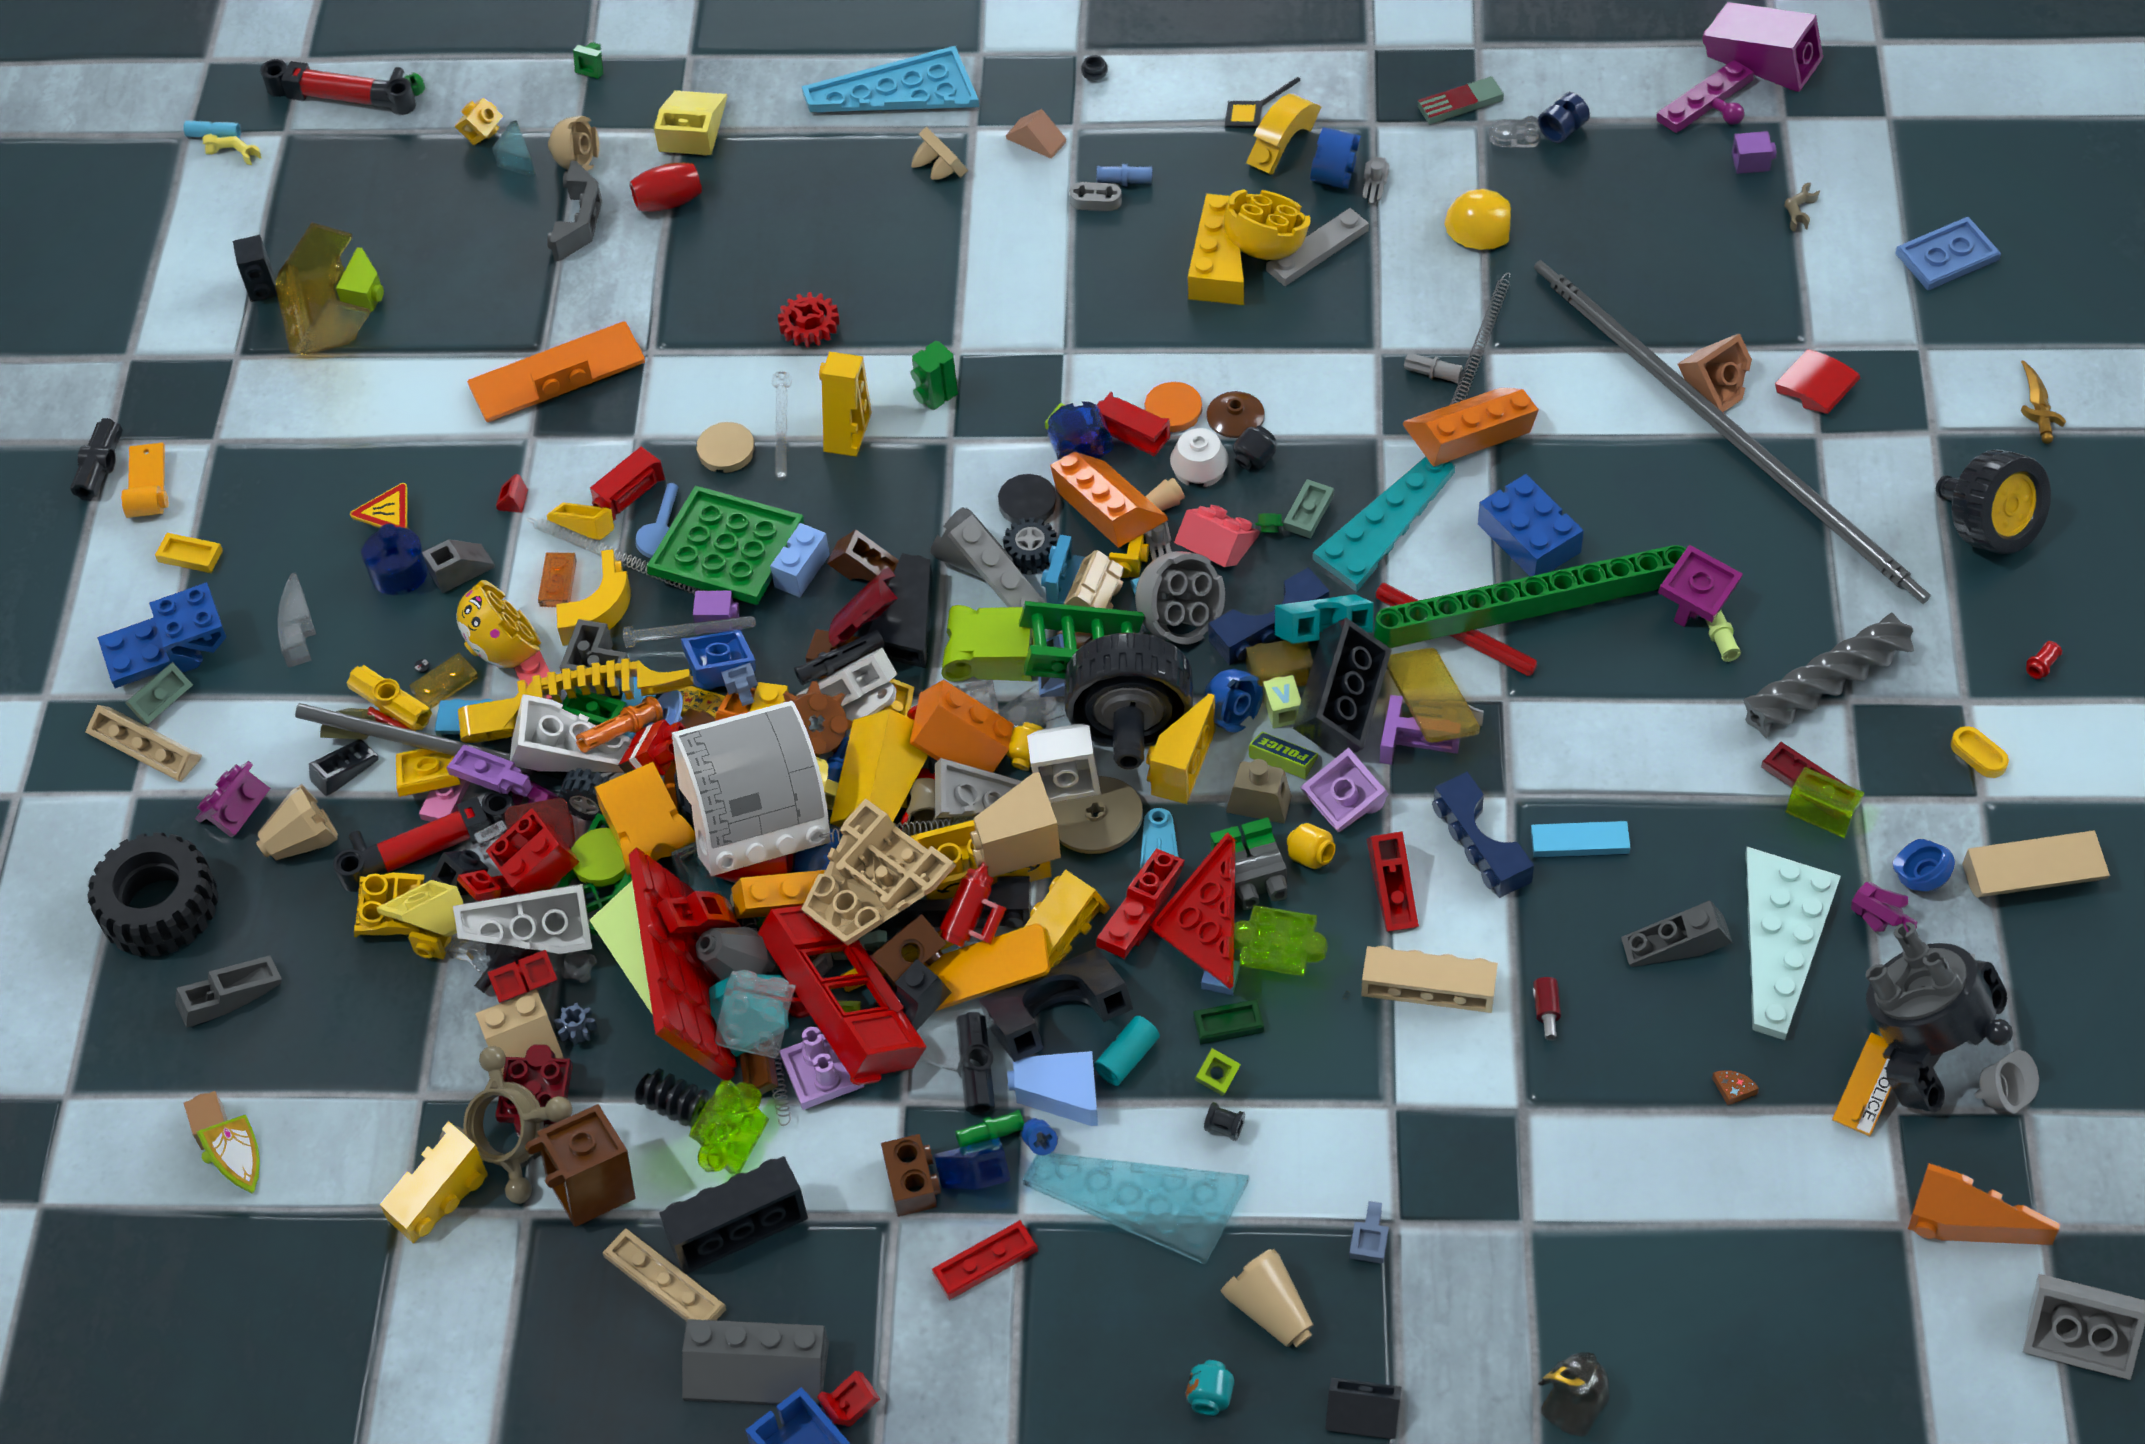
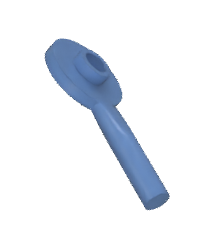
(652, 534)

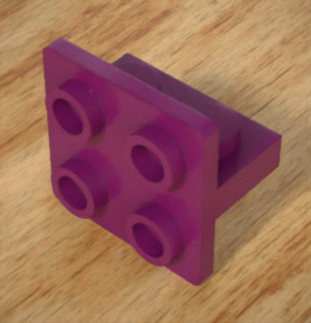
(233, 800)

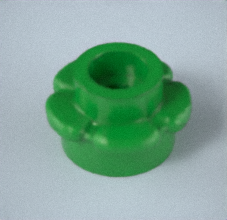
(1269, 522)

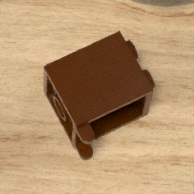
(585, 1164)

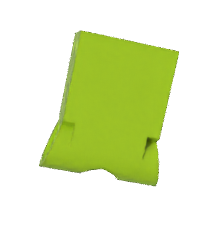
(986, 644)

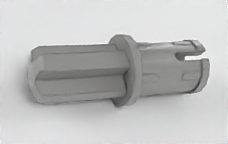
(1433, 367)

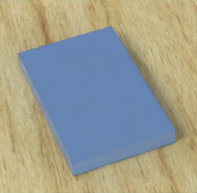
(1947, 253)

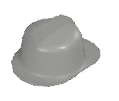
(2009, 1082)

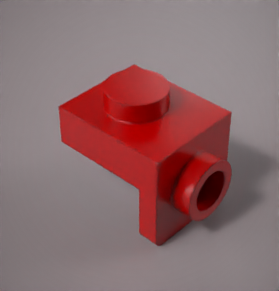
(849, 1400)

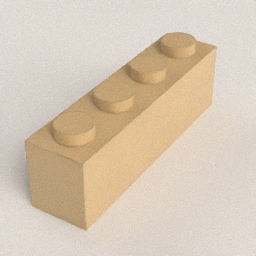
(1429, 979)

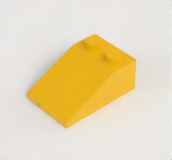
(1181, 752)

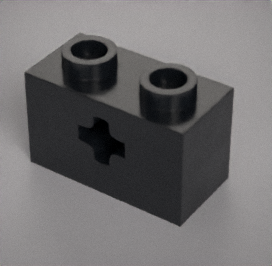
(255, 268)

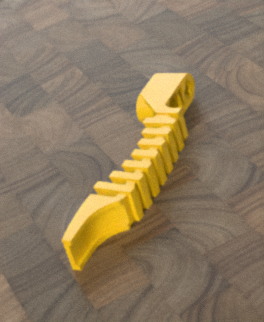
(498, 718)

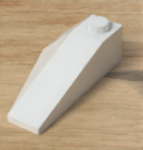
(547, 740)
(535, 920)

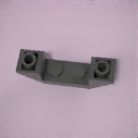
(572, 236)

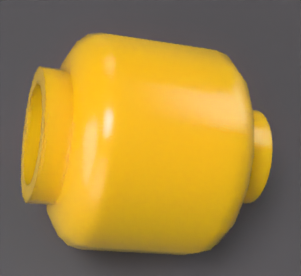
(1019, 747)
(1310, 846)

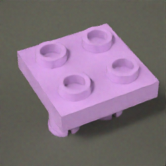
(816, 1070)

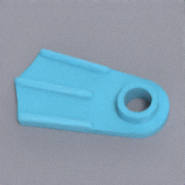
(1158, 834)

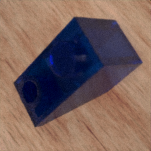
(973, 1166)

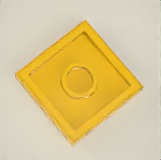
(423, 771)

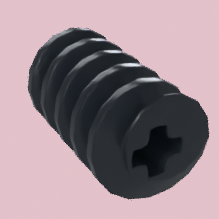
(670, 1098)

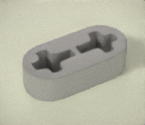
(1095, 196)

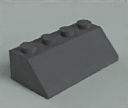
(752, 1361)

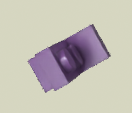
(1407, 733)

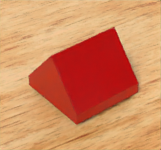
(512, 495)

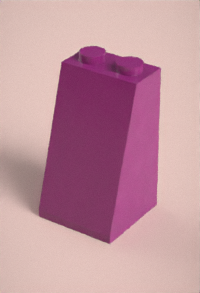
(1769, 41)

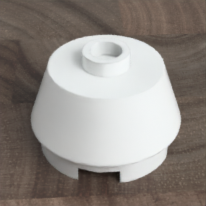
(1199, 457)

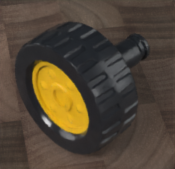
(1998, 501)

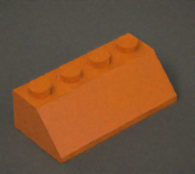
(1473, 424)
(1105, 498)

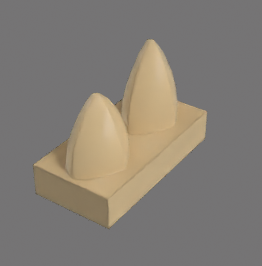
(930, 150)

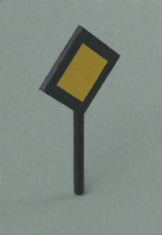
(1248, 113)

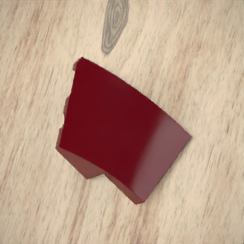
(863, 608)

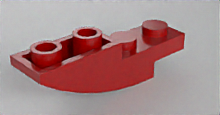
(1142, 905)
(697, 913)

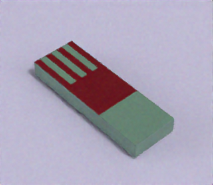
(1460, 100)

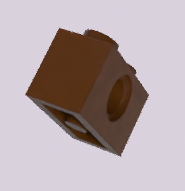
(916, 933)

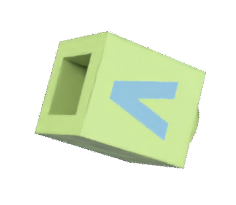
(1281, 700)

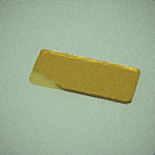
(1432, 695)

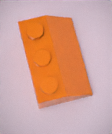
(959, 728)

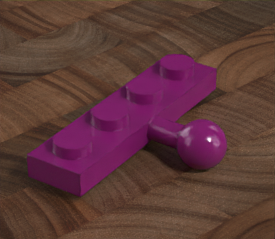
(1708, 95)

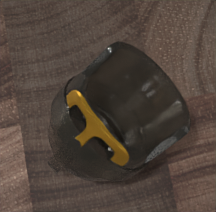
(1577, 1393)

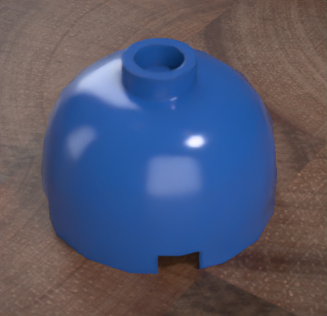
(1236, 698)

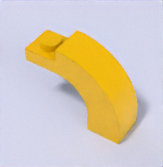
(1278, 127)
(603, 606)

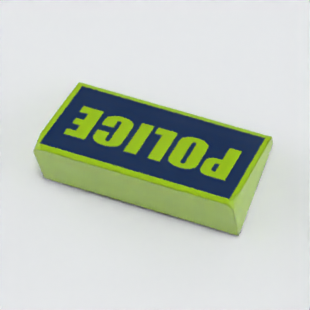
(1282, 754)

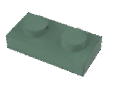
(1308, 508)
(158, 693)

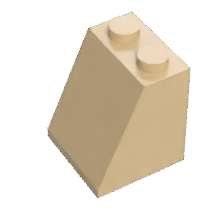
(1017, 829)

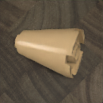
(1270, 1299)

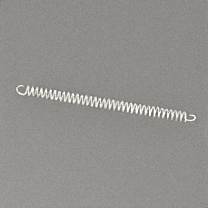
(599, 550)

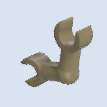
(1792, 205)

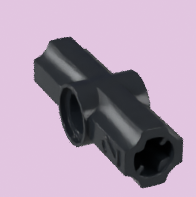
(96, 459)
(976, 1080)

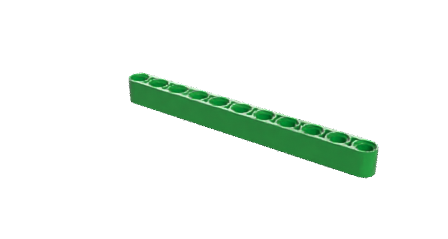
(1525, 597)

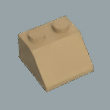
(518, 1025)

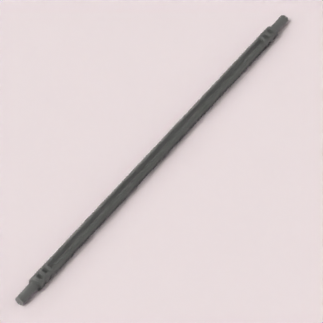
(1734, 433)

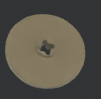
(1116, 822)

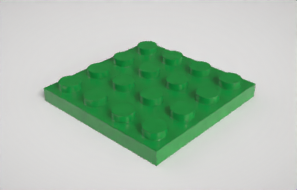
(724, 544)

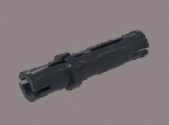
(828, 662)

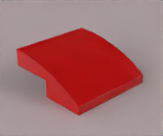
(1817, 381)

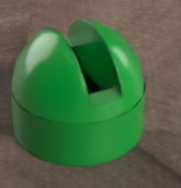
(416, 78)

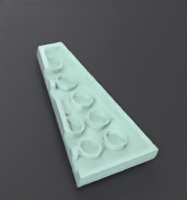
(1784, 926)

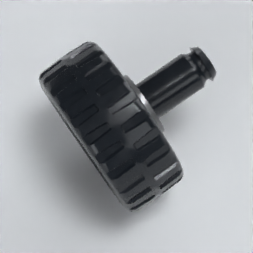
(1127, 692)

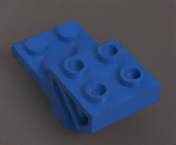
(176, 634)

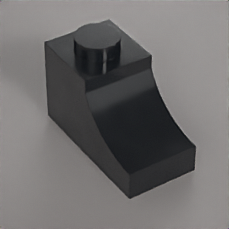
(920, 993)

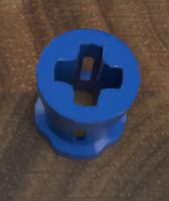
(1049, 1136)

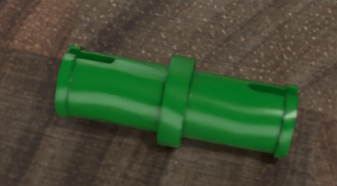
(990, 1129)

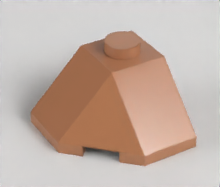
(1719, 371)

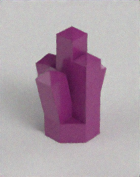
(1880, 907)

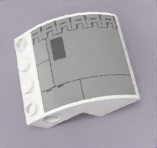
(751, 787)

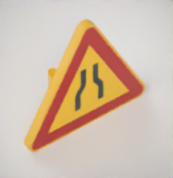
(385, 509)

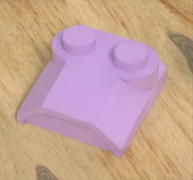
(1345, 791)

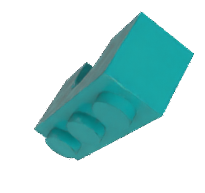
(1306, 619)

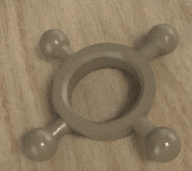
(531, 1116)

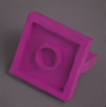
(1699, 585)

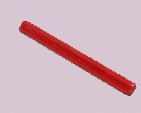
(1474, 638)

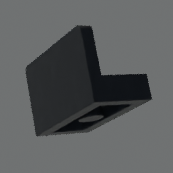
(1363, 1408)

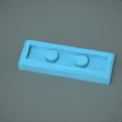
(1580, 839)

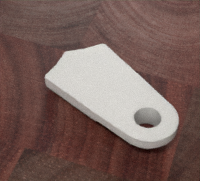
(870, 702)

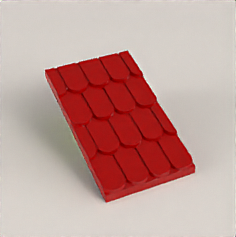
(663, 963)

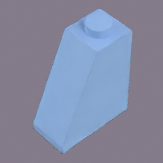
(1057, 1085)

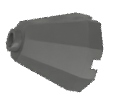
(733, 950)

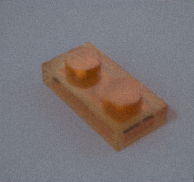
(557, 579)

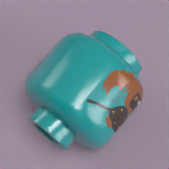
(1209, 1388)

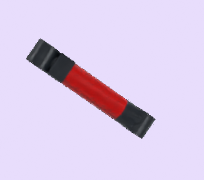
(299, 82)
(419, 841)

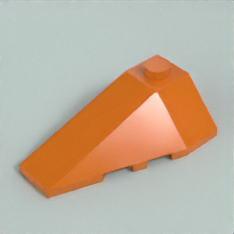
(1957, 1211)

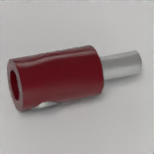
(1547, 1004)

